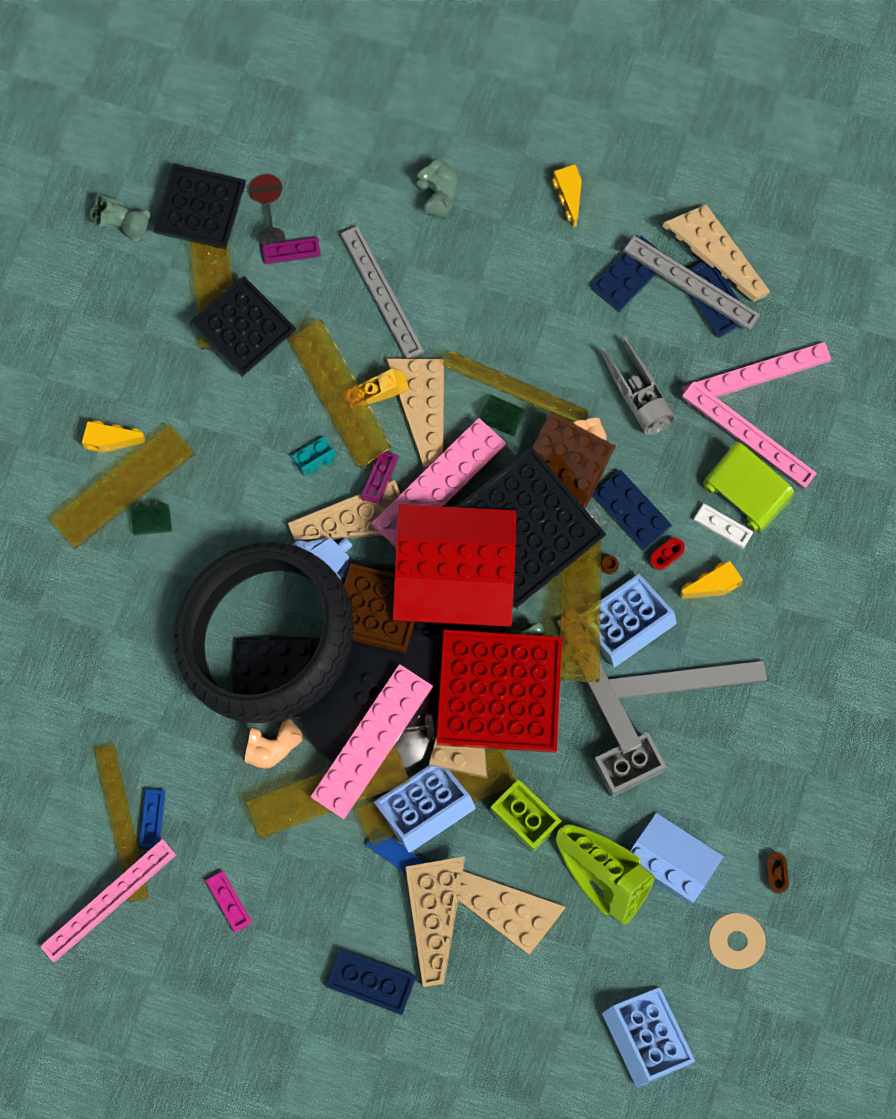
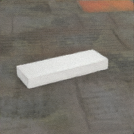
(723, 526)

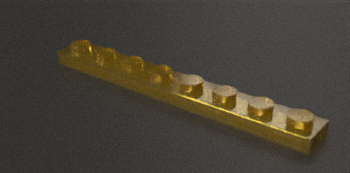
(514, 387)
(120, 813)

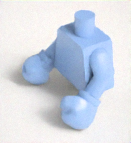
(330, 553)

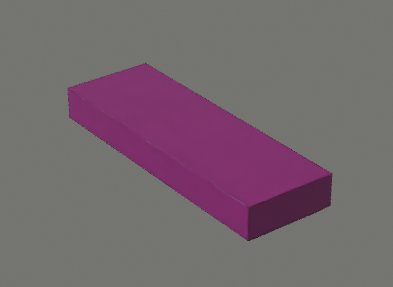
(291, 250)
(379, 477)

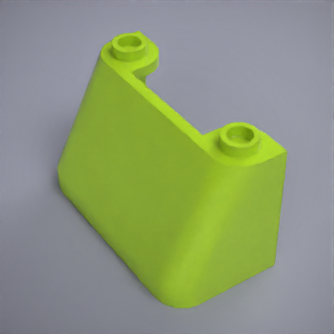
(750, 486)

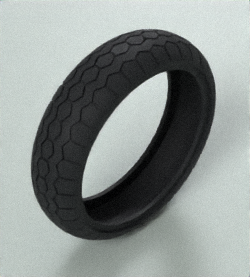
(213, 586)

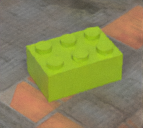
(525, 816)

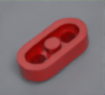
(666, 554)

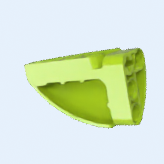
(610, 867)

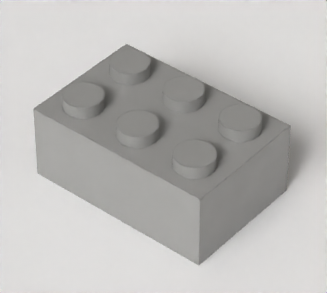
(630, 769)

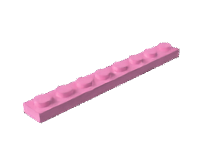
(765, 371)
(749, 435)
(108, 900)

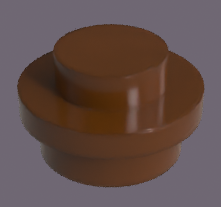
(609, 564)

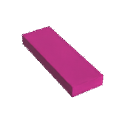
(228, 901)

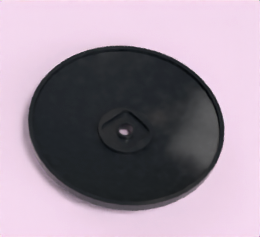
(368, 667)

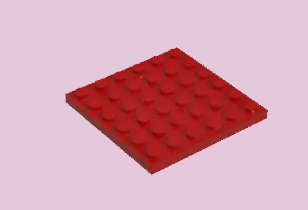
(499, 691)

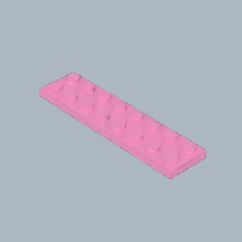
(445, 475)
(371, 741)

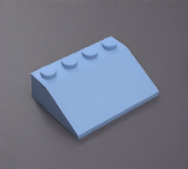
(632, 619)
(424, 806)
(676, 859)
(648, 1037)

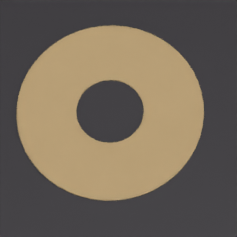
(755, 941)

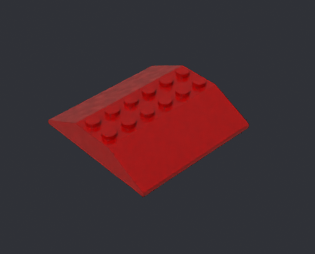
(455, 565)

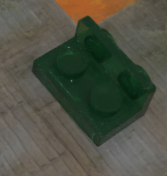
(502, 415)
(151, 518)

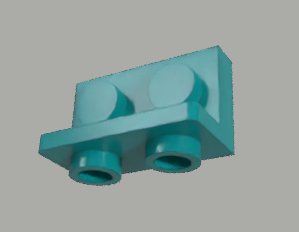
(314, 456)

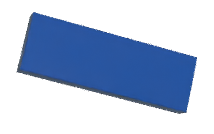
(152, 818)
(395, 854)

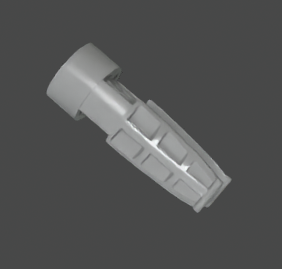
(653, 413)

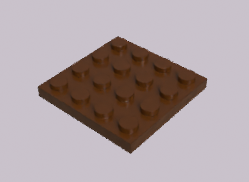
(573, 455)
(372, 608)

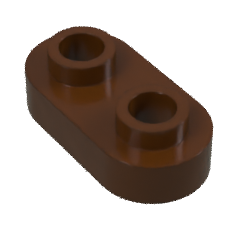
(777, 873)

